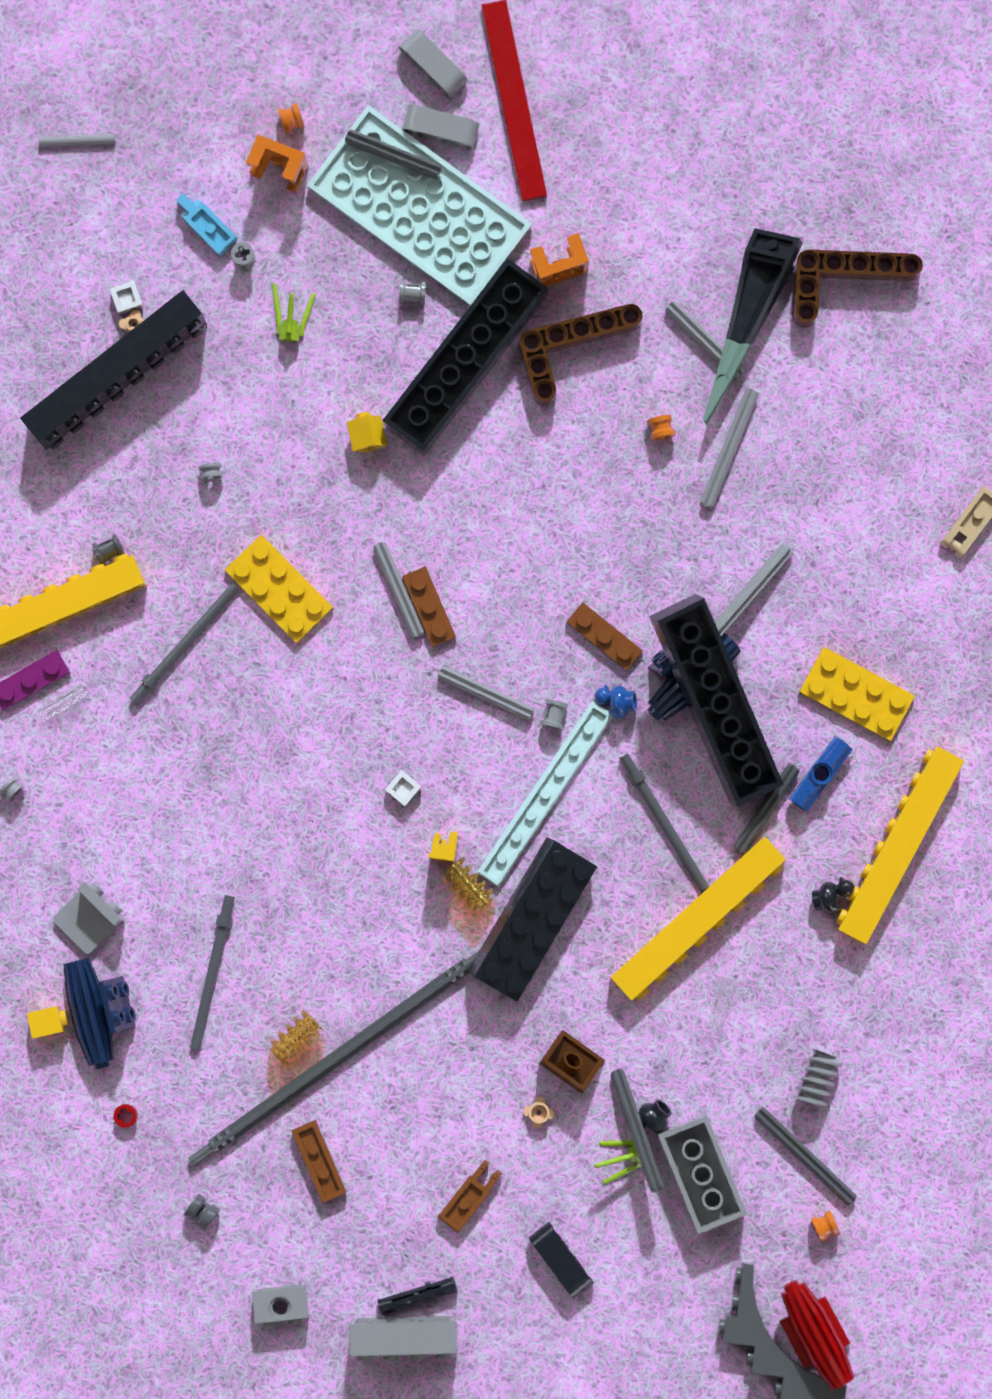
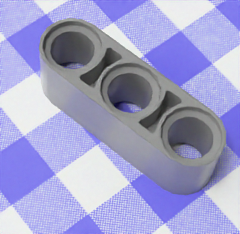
(433, 62)
(440, 125)

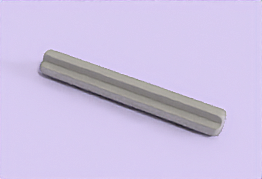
(697, 333)
(398, 590)
(485, 693)

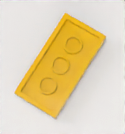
(279, 588)
(856, 694)

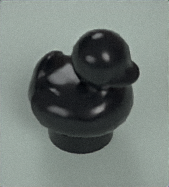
(828, 895)
(655, 1115)

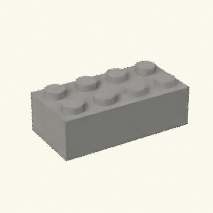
(701, 1174)
(403, 1336)

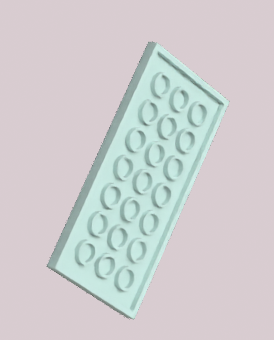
(438, 225)

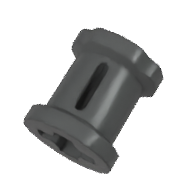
(108, 549)

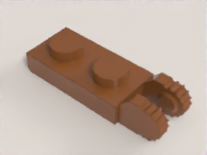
(468, 1199)

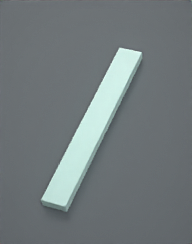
(544, 794)

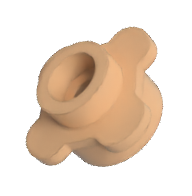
(134, 317)
(538, 1120)

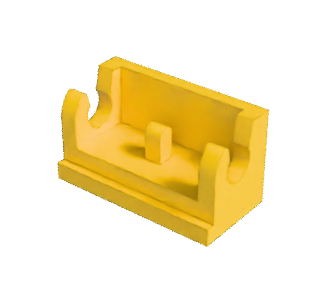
(445, 851)

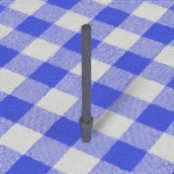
(151, 680)
(637, 778)
(224, 922)

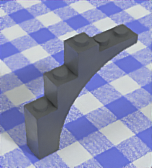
(766, 1357)

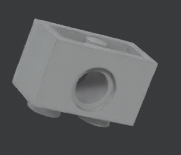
(264, 1304)

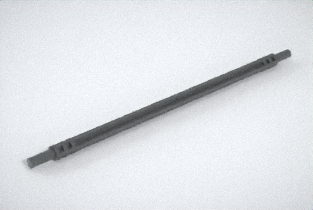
(334, 1059)

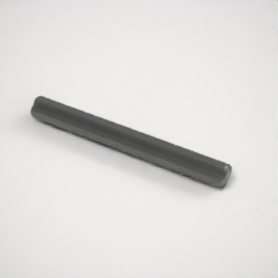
(637, 1131)
(805, 1156)

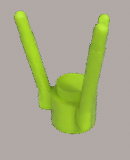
(289, 330)
(632, 1156)

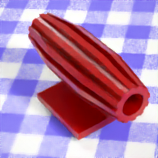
(816, 1334)

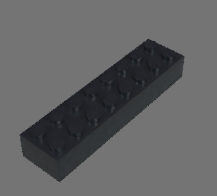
(465, 357)
(114, 371)
(716, 700)

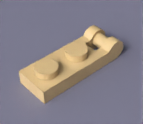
(970, 522)

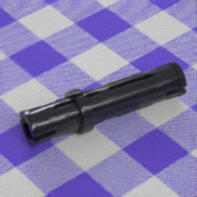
(418, 1295)

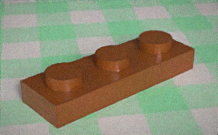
(429, 606)
(604, 636)
(319, 1161)

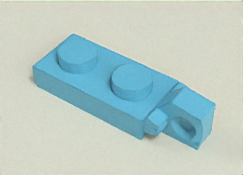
(206, 225)

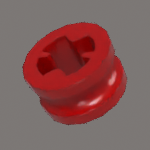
(120, 1122)

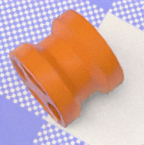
(291, 118)
(661, 427)
(825, 1226)

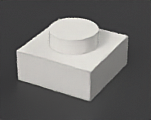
(126, 297)
(403, 788)

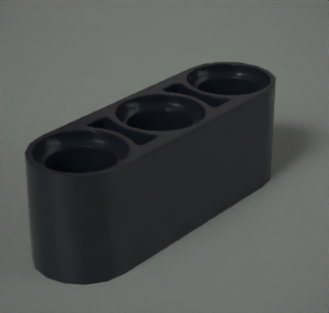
(561, 1260)

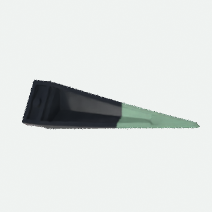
(763, 275)

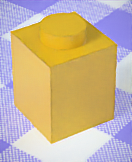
(366, 432)
(47, 1021)

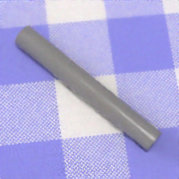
(84, 140)

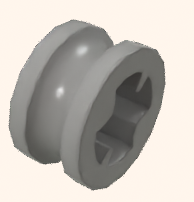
(210, 471)
(11, 789)

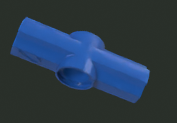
(830, 760)

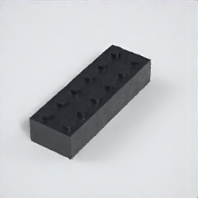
(532, 919)

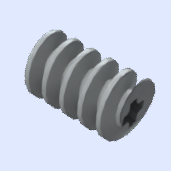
(818, 1078)

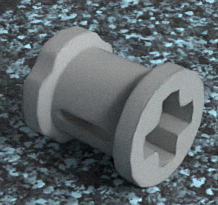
(235, 254)
(412, 292)
(554, 714)

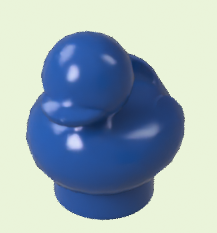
(620, 699)

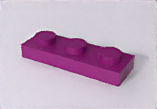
(32, 679)

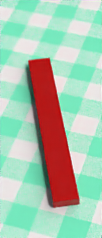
(514, 100)

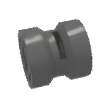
(206, 1214)

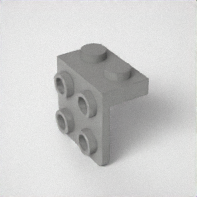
(89, 917)

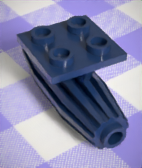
(668, 698)
(96, 1010)

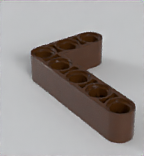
(846, 271)
(570, 339)

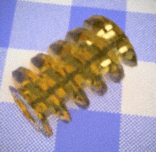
(468, 886)
(295, 1038)

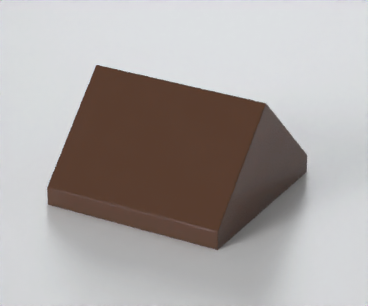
(571, 1061)

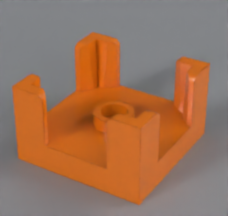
(279, 155)
(561, 269)

